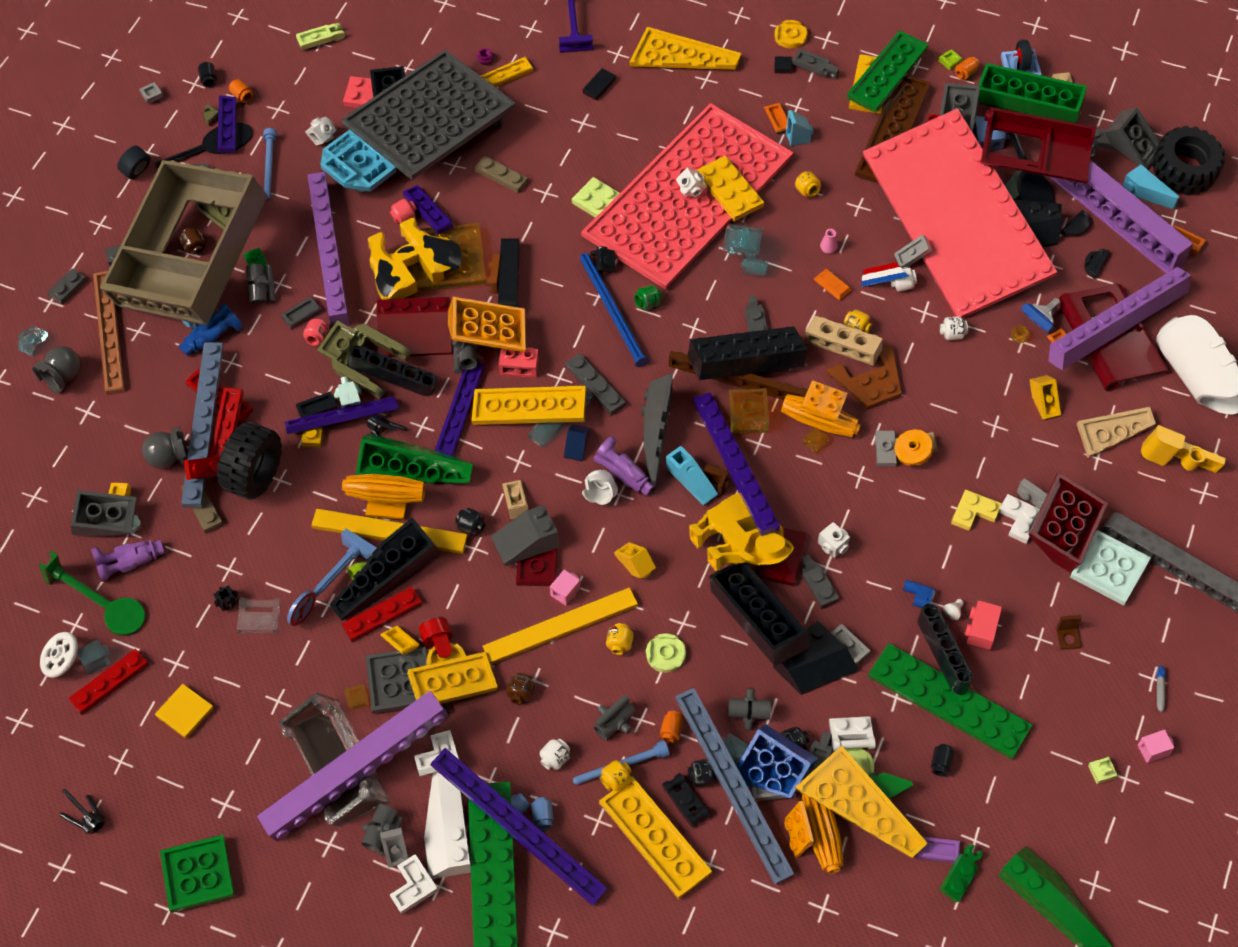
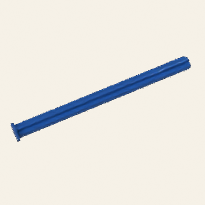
(622, 326)

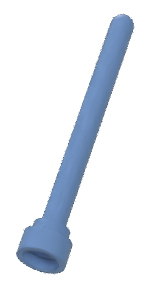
(270, 137)
(658, 750)

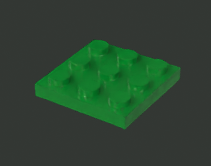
(197, 873)

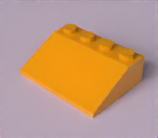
(487, 324)

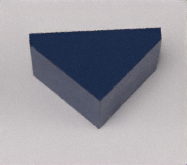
(576, 442)

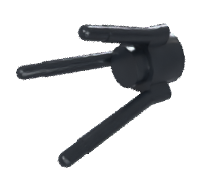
(379, 424)
(91, 821)

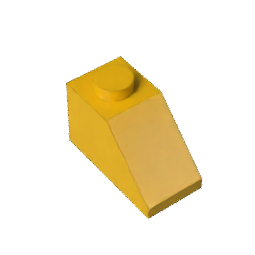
(1045, 396)
(635, 559)

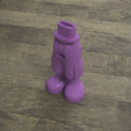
(622, 467)
(128, 556)

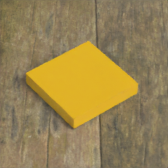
(184, 711)

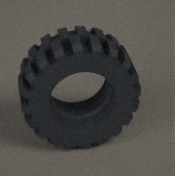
(1194, 144)
(249, 460)

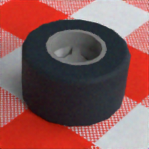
(133, 162)

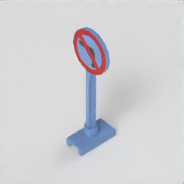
(304, 603)

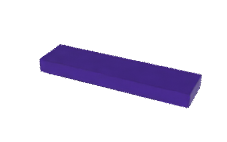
(227, 124)
(428, 209)

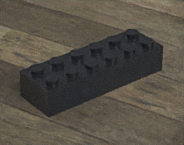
(747, 353)
(759, 612)

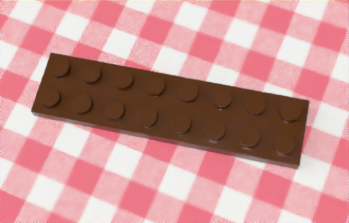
(896, 117)

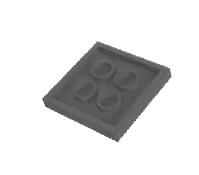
(389, 679)

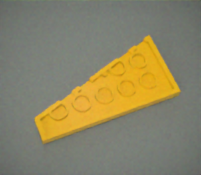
(674, 51)
(853, 795)

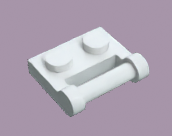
(851, 729)

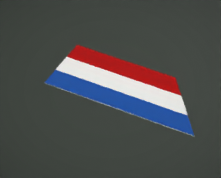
(882, 274)

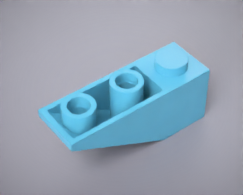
(690, 475)

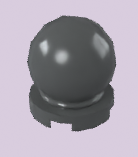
(59, 366)
(164, 449)

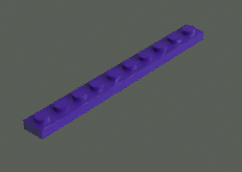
(736, 464)
(518, 826)

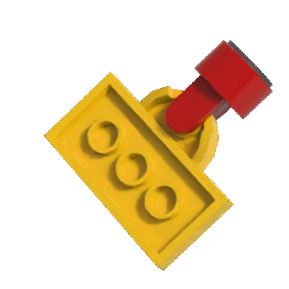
(447, 668)

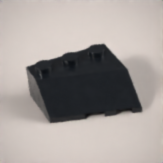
(821, 663)

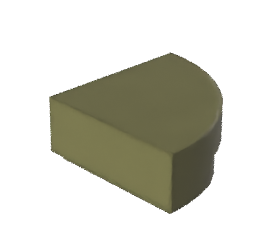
(210, 115)

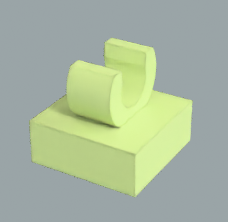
(1102, 770)

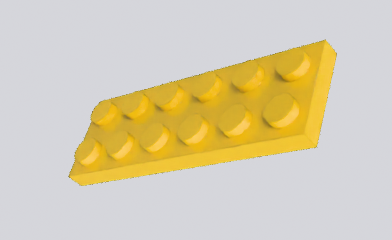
(529, 405)
(656, 838)

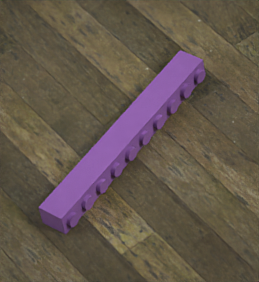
(328, 249)
(1119, 318)
(352, 766)

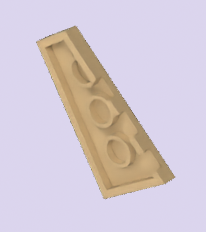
(1113, 429)

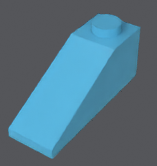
(1150, 188)

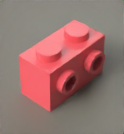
(519, 363)
(983, 626)

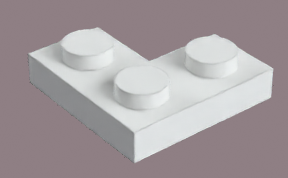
(1022, 513)
(439, 741)
(418, 885)

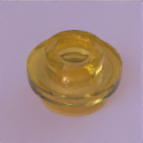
(1021, 330)

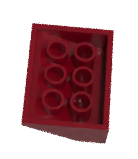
(416, 324)
(1067, 522)

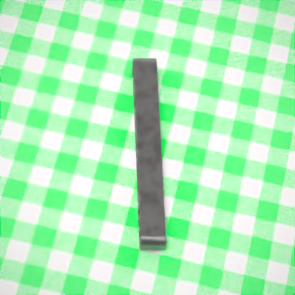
(1174, 560)

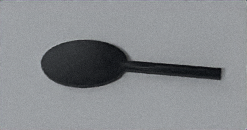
(210, 143)
(1030, 185)

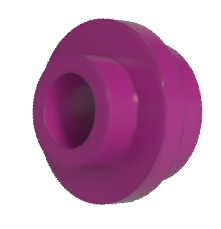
(485, 56)

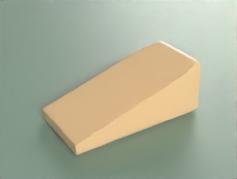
(515, 498)

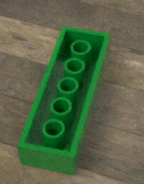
(1031, 93)

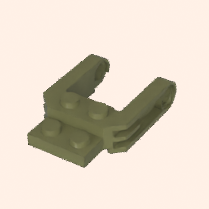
(342, 338)

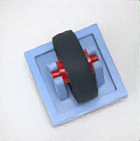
(1022, 58)

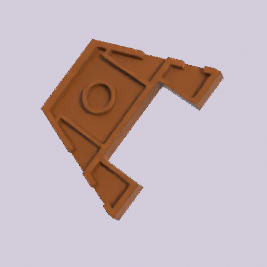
(872, 386)

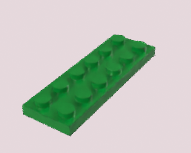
(887, 71)

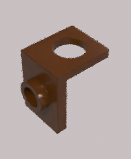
(1068, 626)

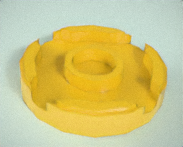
(790, 34)

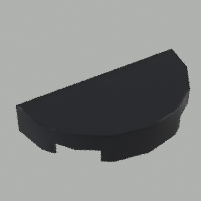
(1077, 225)
(1095, 261)

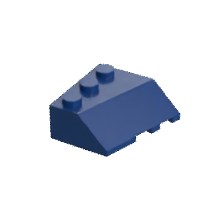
(775, 763)

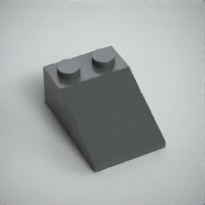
(961, 97)
(1133, 137)
(102, 514)
(526, 536)

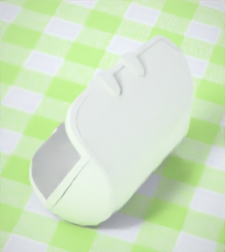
(1201, 362)

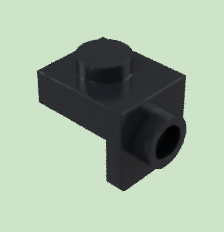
(604, 259)

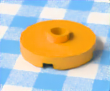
(918, 454)

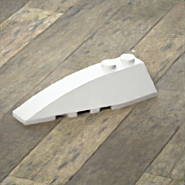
(446, 831)

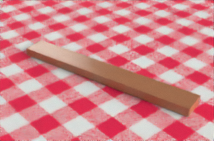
(109, 339)

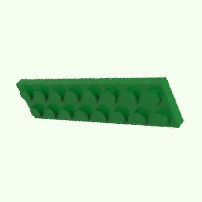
(966, 712)
(492, 877)

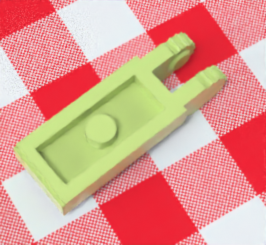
(320, 35)

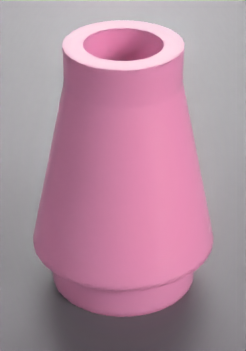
(829, 242)

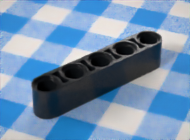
(508, 272)
(383, 372)
(945, 649)

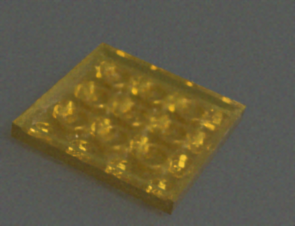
(472, 265)

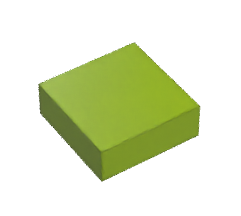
(950, 59)

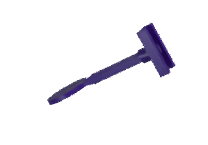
(575, 42)

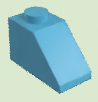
(798, 129)

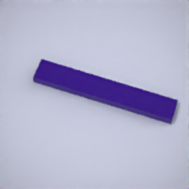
(459, 410)
(341, 415)

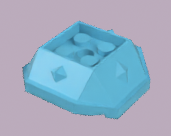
(355, 163)

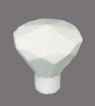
(953, 610)

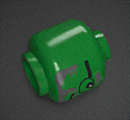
(648, 297)

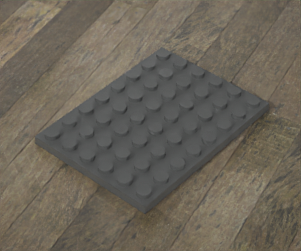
(428, 114)

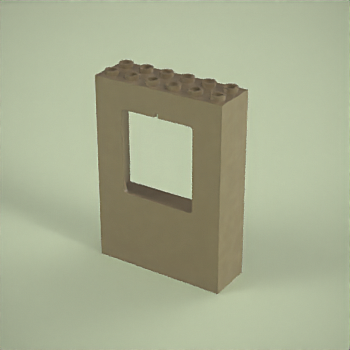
(174, 285)

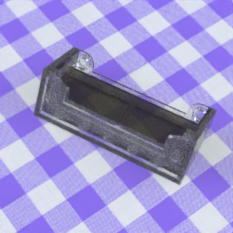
(322, 736)

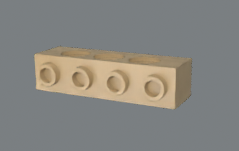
(843, 340)

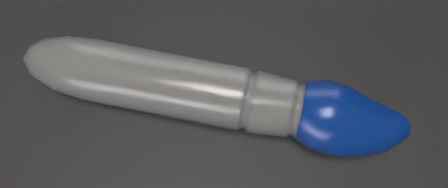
(1161, 674)

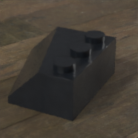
(1043, 220)

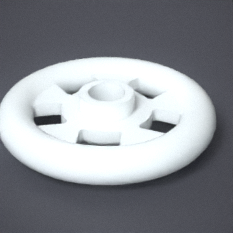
(58, 654)

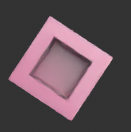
(565, 587)
(1156, 746)

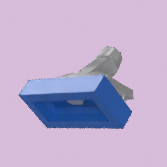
(1042, 315)

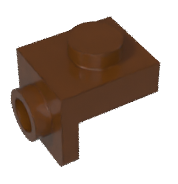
(717, 476)

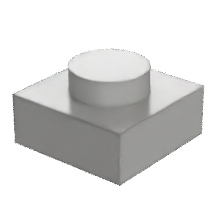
(151, 93)

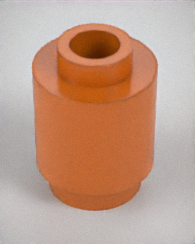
(967, 68)
(241, 91)
(671, 727)

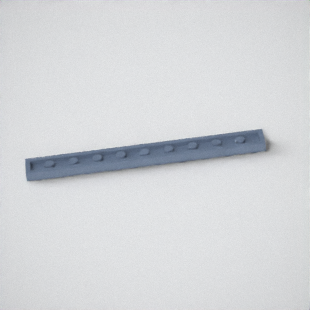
(203, 419)
(734, 786)

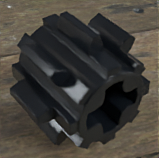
(226, 598)

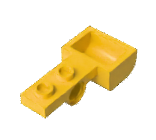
(1165, 444)

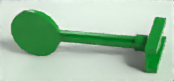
(121, 616)

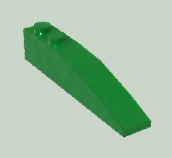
(402, 459)
(1051, 898)

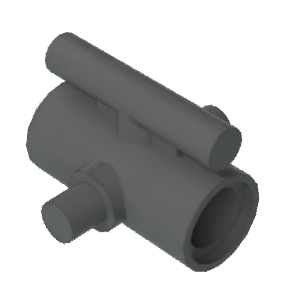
(260, 283)
(465, 356)
(749, 708)
(614, 718)
(383, 820)

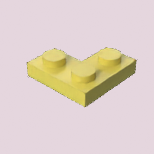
(974, 505)

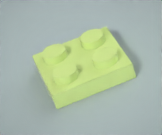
(594, 197)

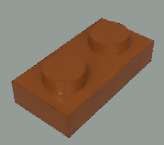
(493, 278)

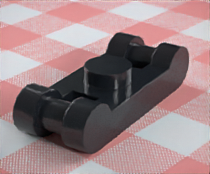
(685, 800)

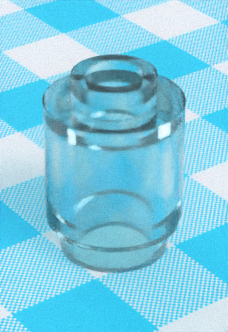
(754, 266)

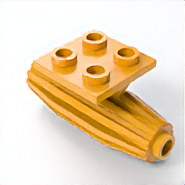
(822, 410)
(385, 493)
(815, 826)

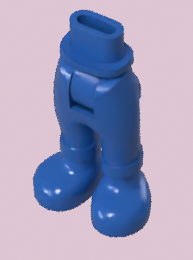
(217, 325)

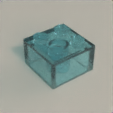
(743, 239)

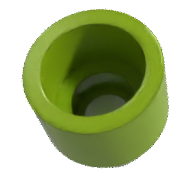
(352, 570)

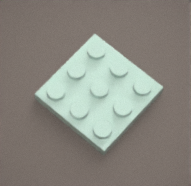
(1110, 567)

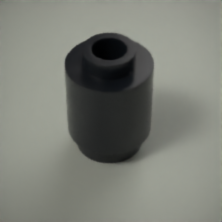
(207, 74)
(942, 760)

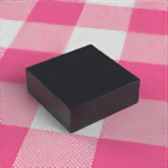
(782, 64)

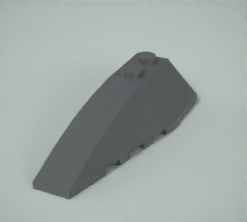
(655, 423)

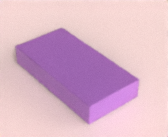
(939, 850)

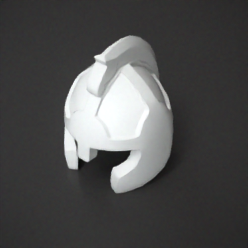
(600, 487)

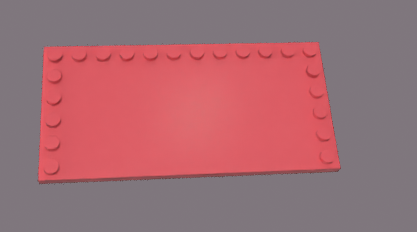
(971, 221)
(658, 226)

